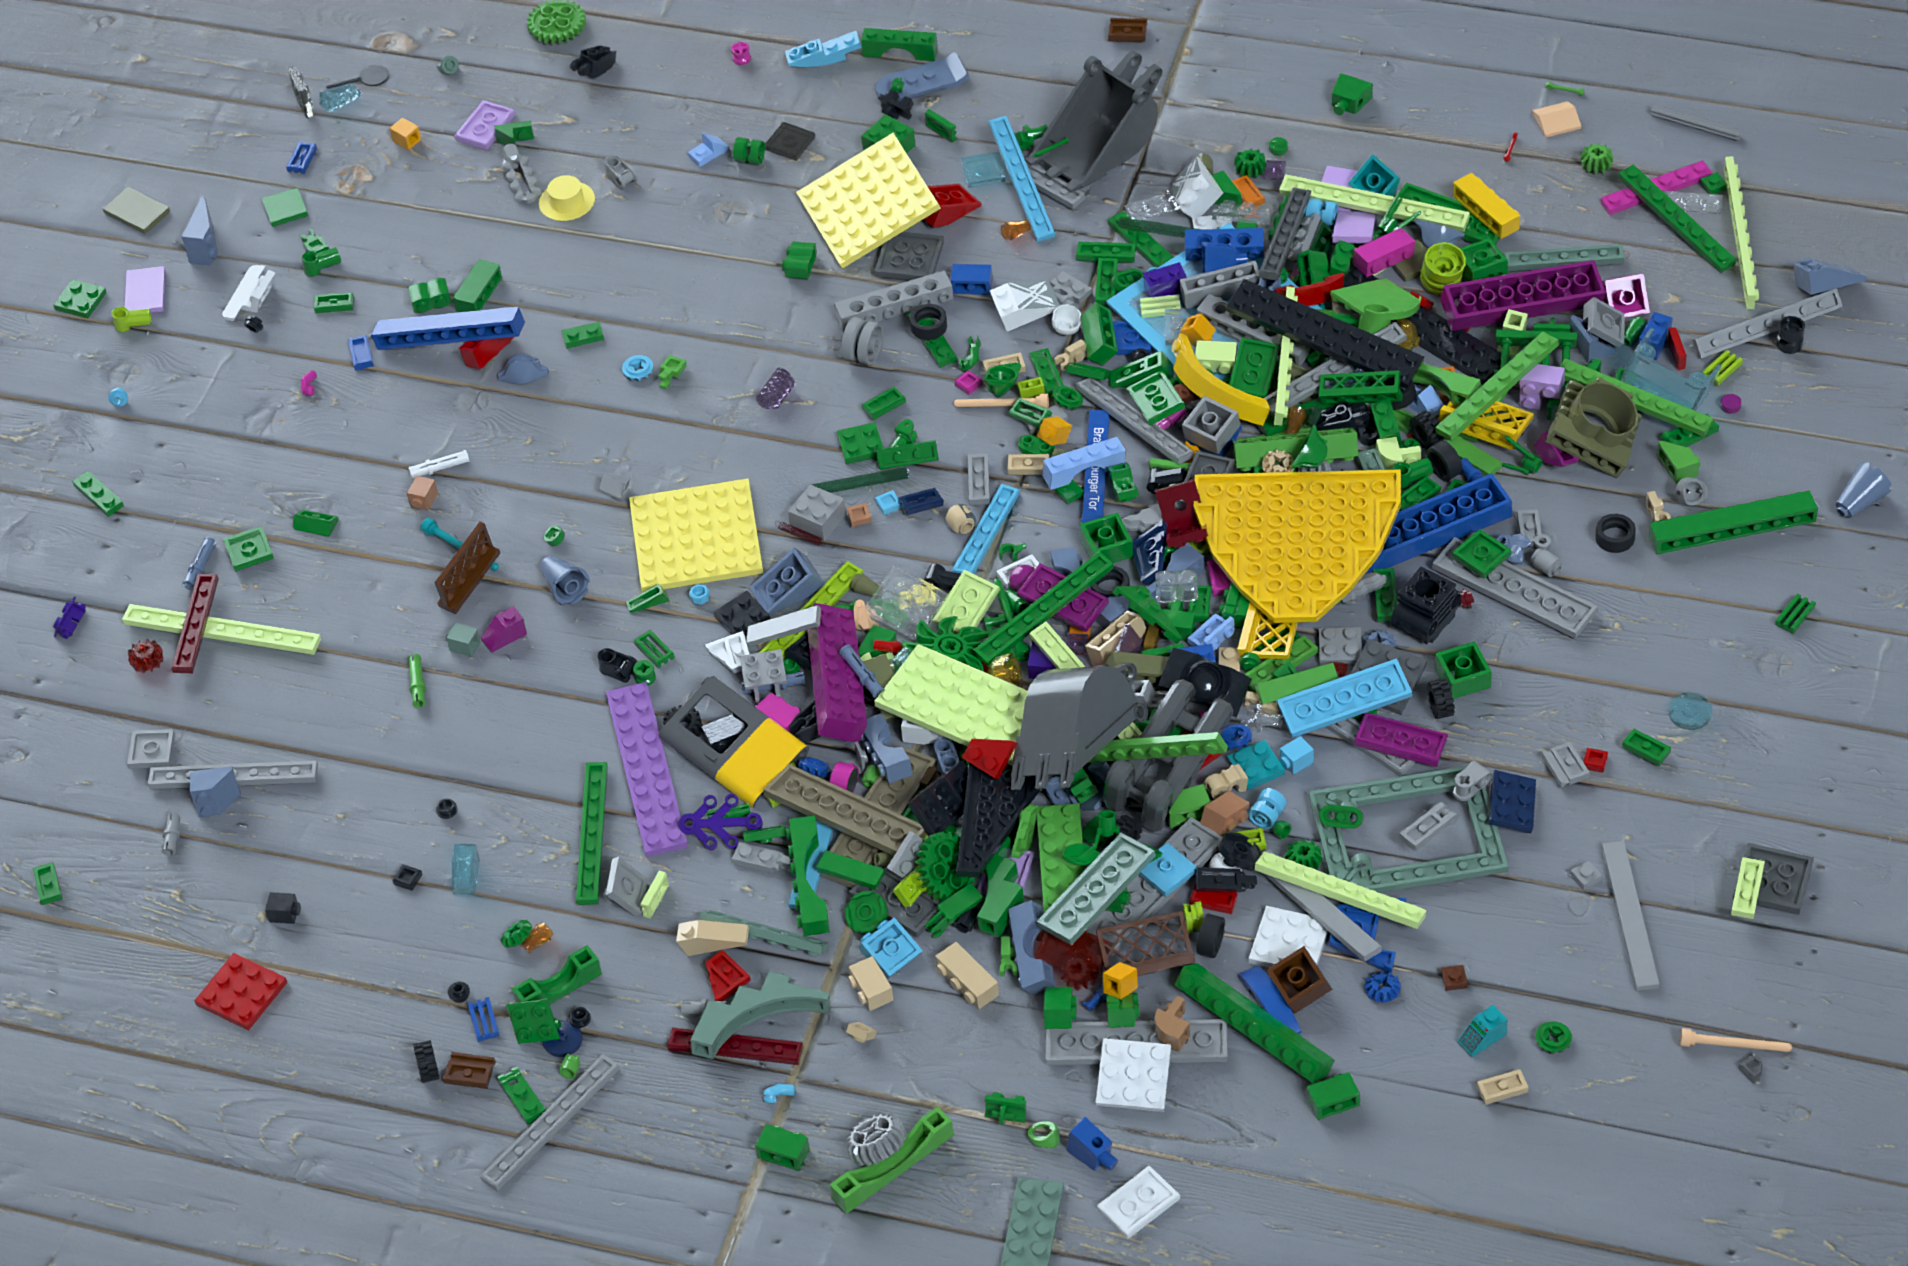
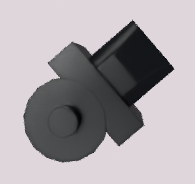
(893, 108)

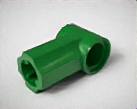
(314, 261)
(1413, 471)

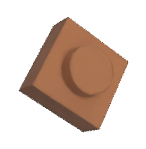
(859, 515)

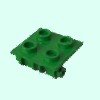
(533, 1021)

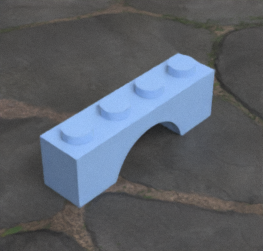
(1062, 468)

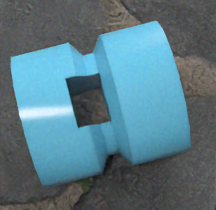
(1327, 211)
(1267, 808)

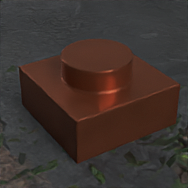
(1185, 393)
(1454, 977)

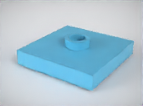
(1168, 870)

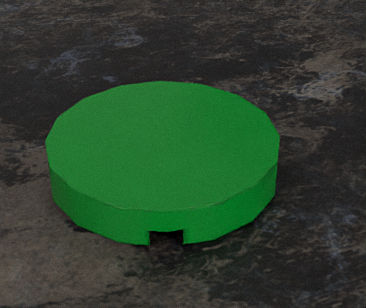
(866, 912)

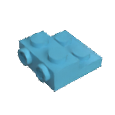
(890, 947)

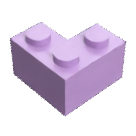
(1541, 383)

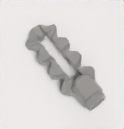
(514, 160)

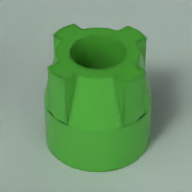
(870, 776)
(570, 1066)

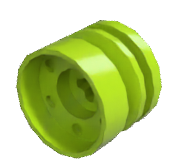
(1442, 266)

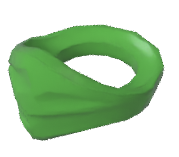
(1048, 1141)

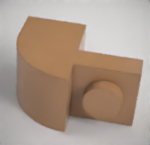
(1170, 1026)

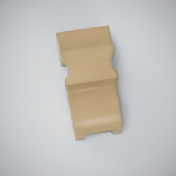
(1221, 783)

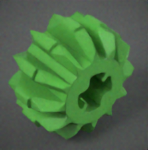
(1596, 158)

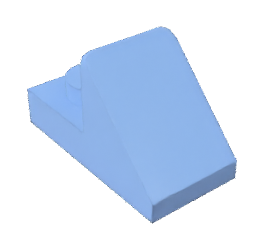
(710, 149)
(1427, 401)

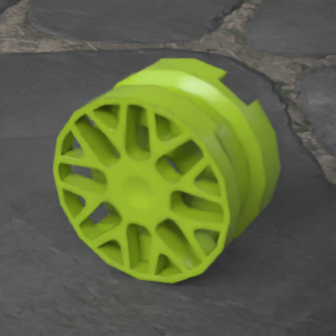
(1193, 916)

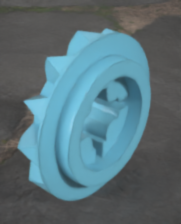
(634, 363)

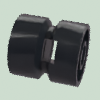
(1790, 334)

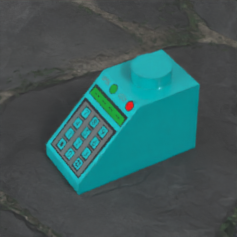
(1483, 1031)

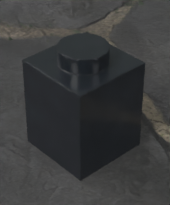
(282, 908)

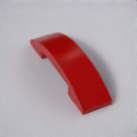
(1316, 293)

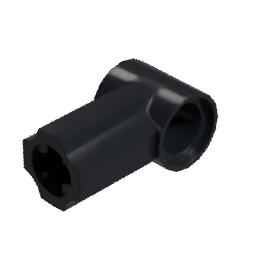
(1161, 478)
(940, 577)
(967, 920)

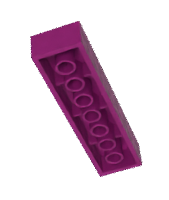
(1528, 292)
(835, 684)

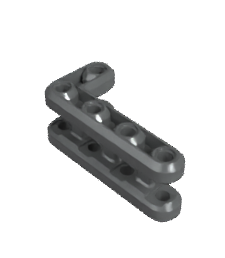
(1127, 776)

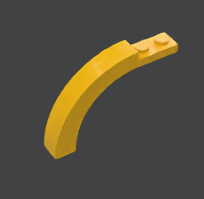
(1203, 383)

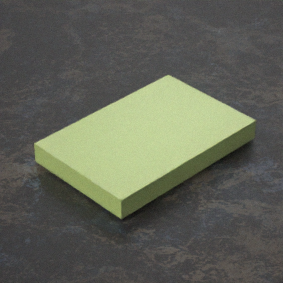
(967, 600)

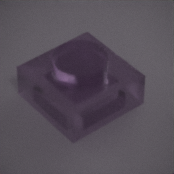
(1275, 170)
(1077, 643)

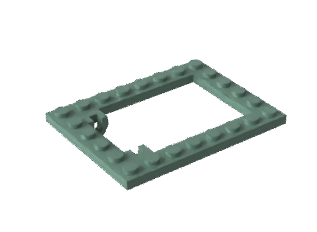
(1488, 862)

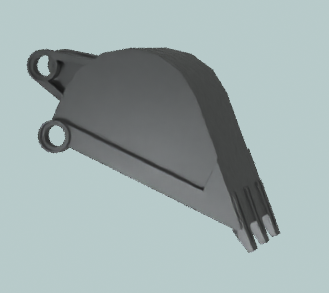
(1103, 120)
(1071, 719)

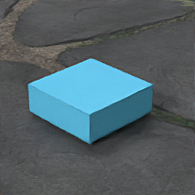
(888, 502)

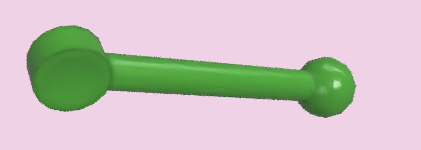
(1549, 85)

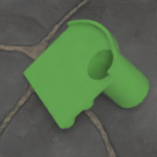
(1377, 303)

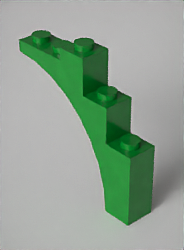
(1002, 890)

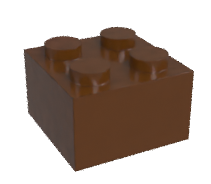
(1299, 979)

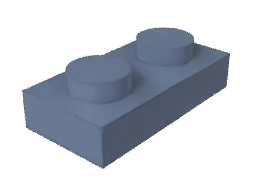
(1059, 795)

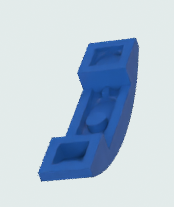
(1269, 996)

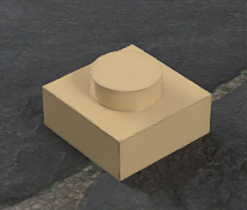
(861, 1032)

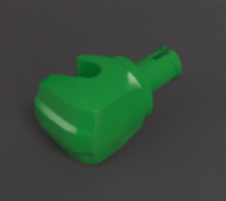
(1026, 138)

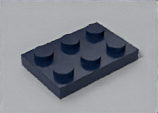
(1512, 801)

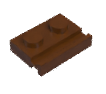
(1127, 29)
(469, 1070)

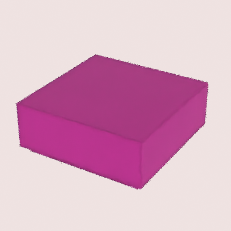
(968, 382)

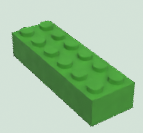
(1251, 451)
(1057, 829)

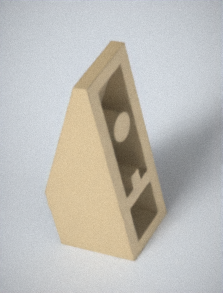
(710, 936)

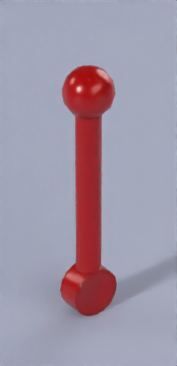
(1507, 158)

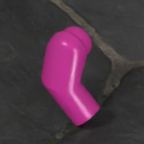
(306, 387)

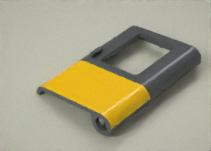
(751, 759)

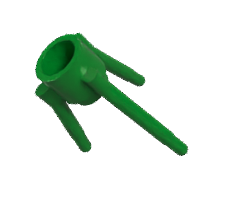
(1388, 223)
(1530, 461)

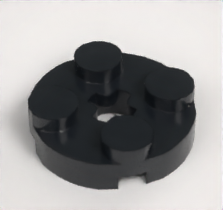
(1239, 851)

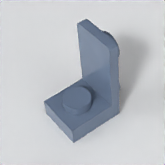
(1099, 772)

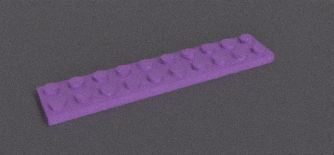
(646, 769)

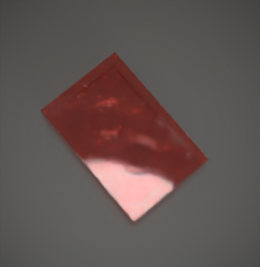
(1054, 950)

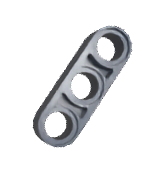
(945, 754)

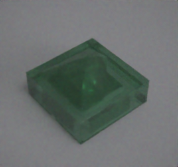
(1313, 415)

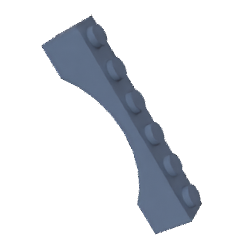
(1182, 559)

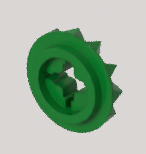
(1062, 392)
(516, 933)
(1557, 1030)

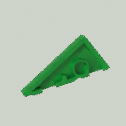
(1148, 609)

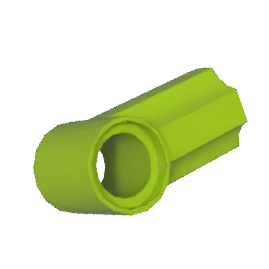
(125, 319)

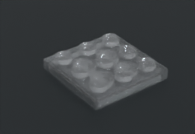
(1245, 213)
(904, 602)

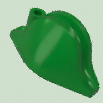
(1002, 378)
(1312, 452)

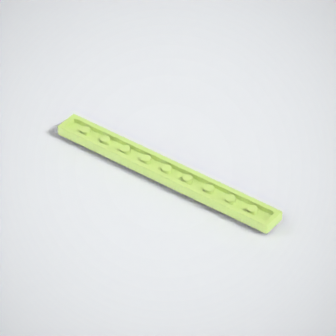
(1376, 203)
(1741, 237)
(225, 629)

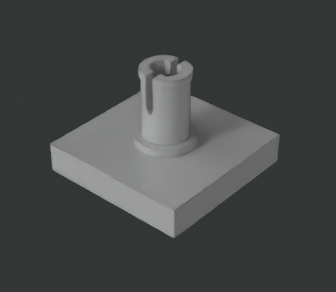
(626, 886)

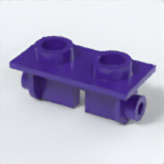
(71, 611)

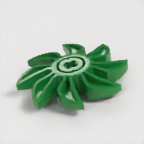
(955, 646)

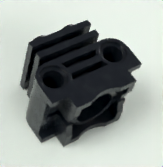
(1426, 605)

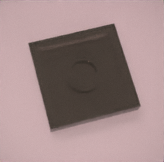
(789, 141)

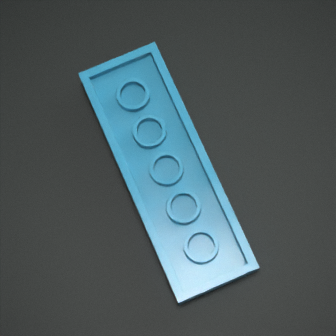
(1344, 698)

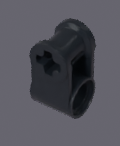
(616, 664)

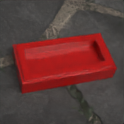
(1677, 349)
(1215, 901)

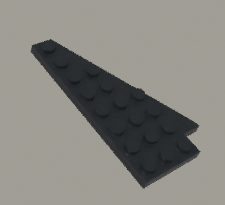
(989, 816)

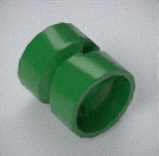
(751, 151)

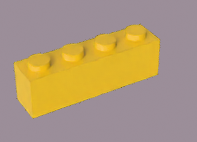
(1486, 205)

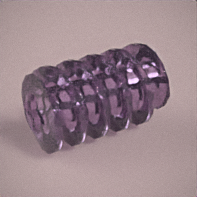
(776, 389)

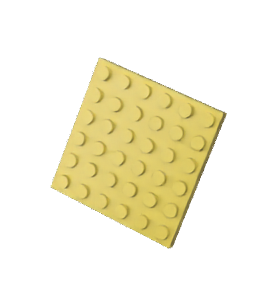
(868, 200)
(695, 535)

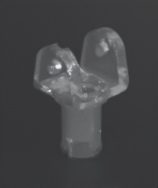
(1261, 719)

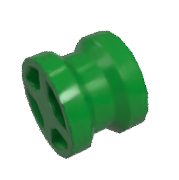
(644, 672)

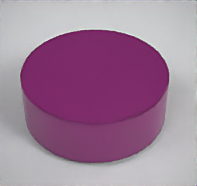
(1731, 403)

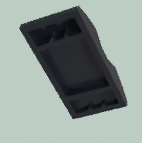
(1209, 679)

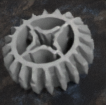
(875, 1139)

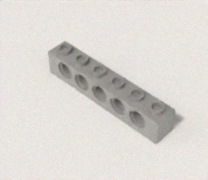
(895, 299)
(1215, 312)

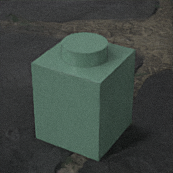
(463, 639)

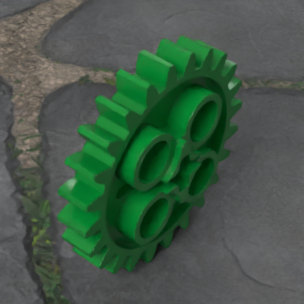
(939, 866)

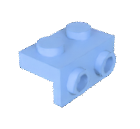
(1212, 632)

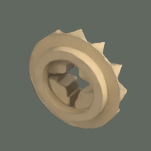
(1269, 462)

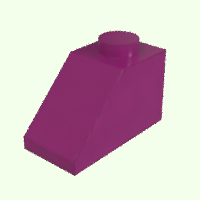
(1552, 454)
(504, 629)

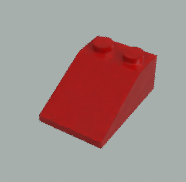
(954, 204)

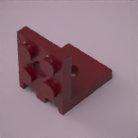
(1181, 524)

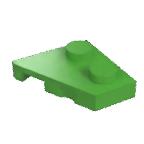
(1025, 832)

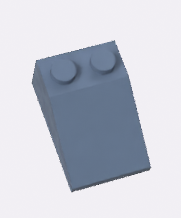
(200, 237)
(1821, 276)
(787, 582)

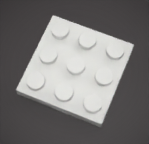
(1284, 933)
(1133, 1075)

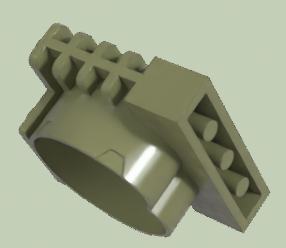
(1590, 441)

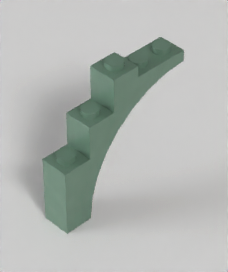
(749, 1005)

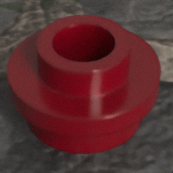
(1466, 599)

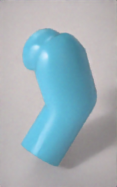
(778, 1089)

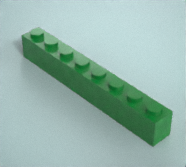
(1733, 522)
(1255, 1022)

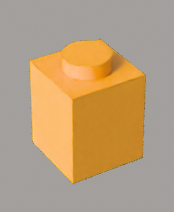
(405, 133)
(1198, 328)
(1054, 430)
(1120, 980)

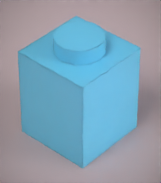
(1296, 755)

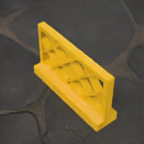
(1493, 432)
(1253, 625)

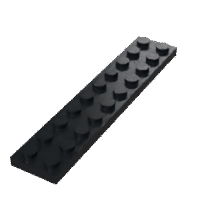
(1323, 332)
(1453, 347)

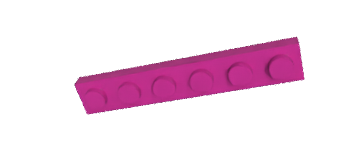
(1671, 181)

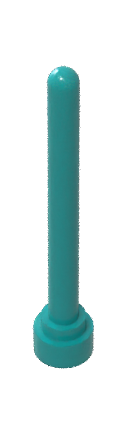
(430, 527)

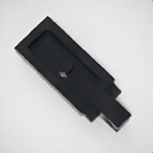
(1224, 880)

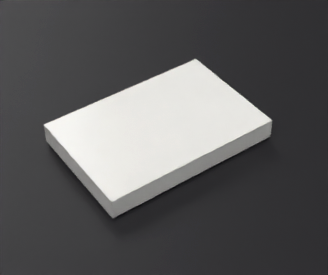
(1138, 1202)

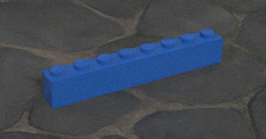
(448, 328)

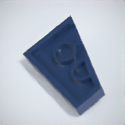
(1150, 552)

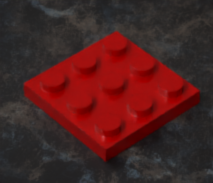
(241, 991)

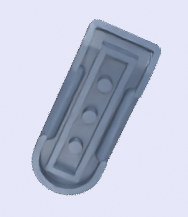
(927, 78)

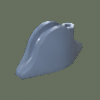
(1435, 233)
(522, 369)

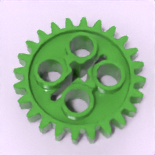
(556, 21)

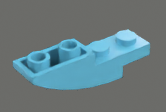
(820, 54)

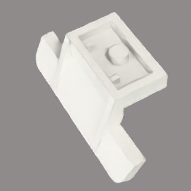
(250, 292)

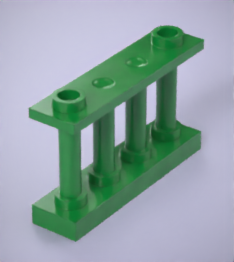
(1522, 338)

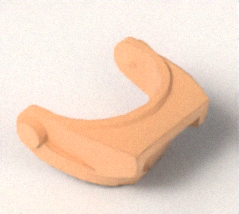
(861, 617)

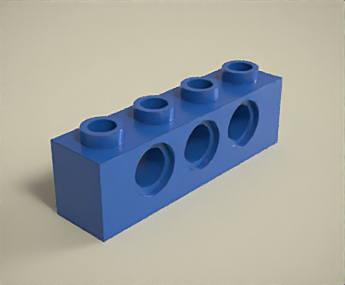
(1244, 239)

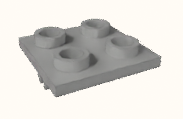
(763, 670)

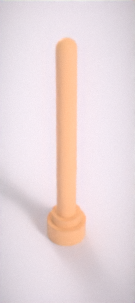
(1042, 400)
(1690, 1037)

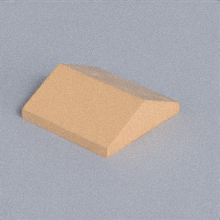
(1557, 119)

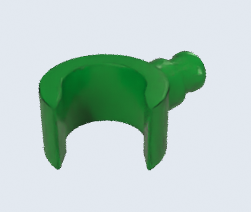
(1009, 547)

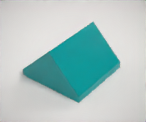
(1375, 177)

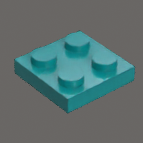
(1258, 763)

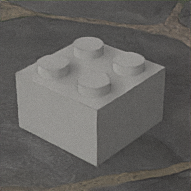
(1211, 425)
(817, 512)

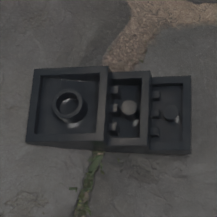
(942, 800)

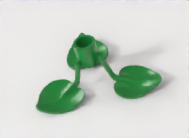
(1095, 831)

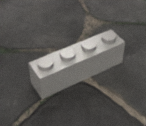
(1218, 283)

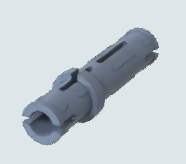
(199, 563)
(866, 677)
(792, 680)

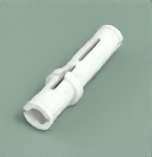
(438, 464)

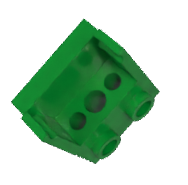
(1483, 261)

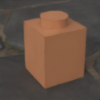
(422, 493)

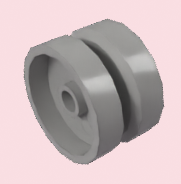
(862, 341)

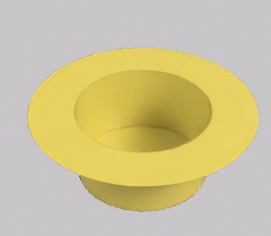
(566, 199)

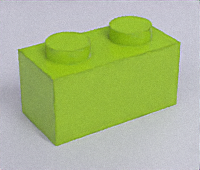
(1030, 388)

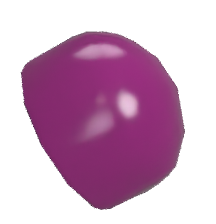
(1019, 576)

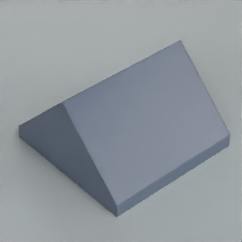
(1588, 343)

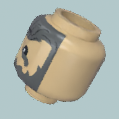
(960, 519)

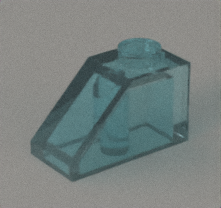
(465, 868)

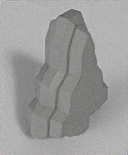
(1143, 519)
(1368, 583)

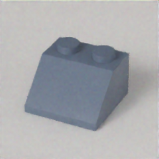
(213, 790)

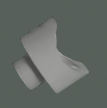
(1691, 491)

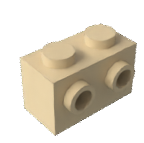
(870, 983)

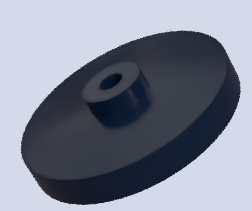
(569, 1041)

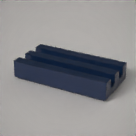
(923, 502)

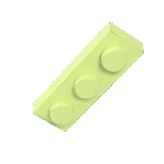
(1747, 888)

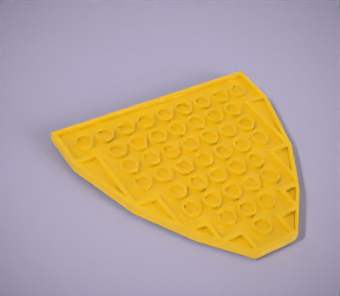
(1297, 536)

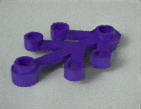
(717, 821)

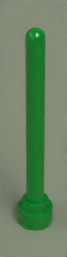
(1021, 650)

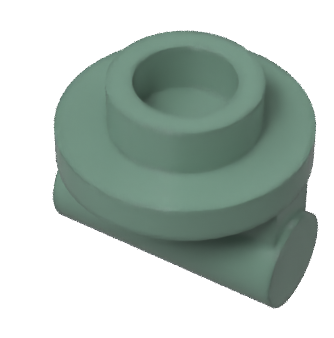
(448, 65)

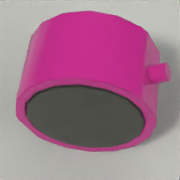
(845, 776)

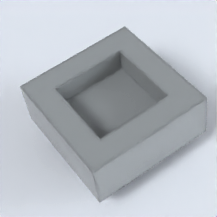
(1586, 875)

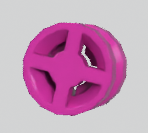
(740, 53)

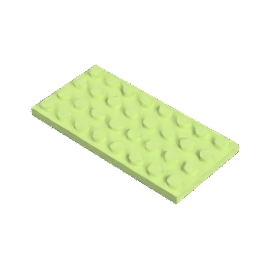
(954, 699)

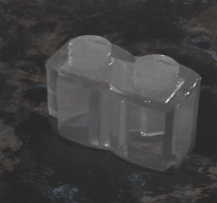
(1176, 586)

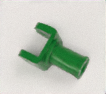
(904, 432)

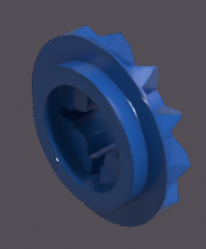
(1232, 731)
(815, 766)
(1388, 992)

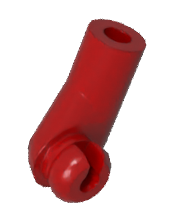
(887, 646)

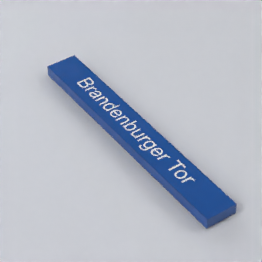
(1095, 476)

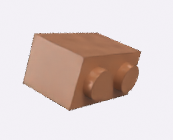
(1225, 813)

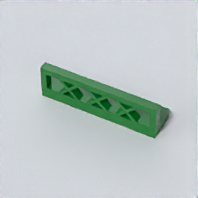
(1360, 394)

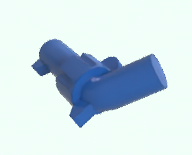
(1098, 996)

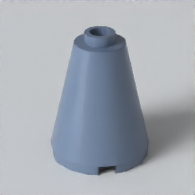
(1862, 490)
(565, 580)

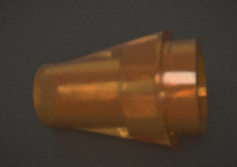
(1013, 229)
(1295, 419)
(538, 936)

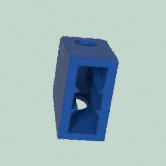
(1220, 256)
(1091, 1146)

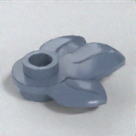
(1516, 544)

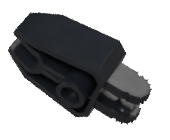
(594, 61)
(1343, 416)
(805, 724)

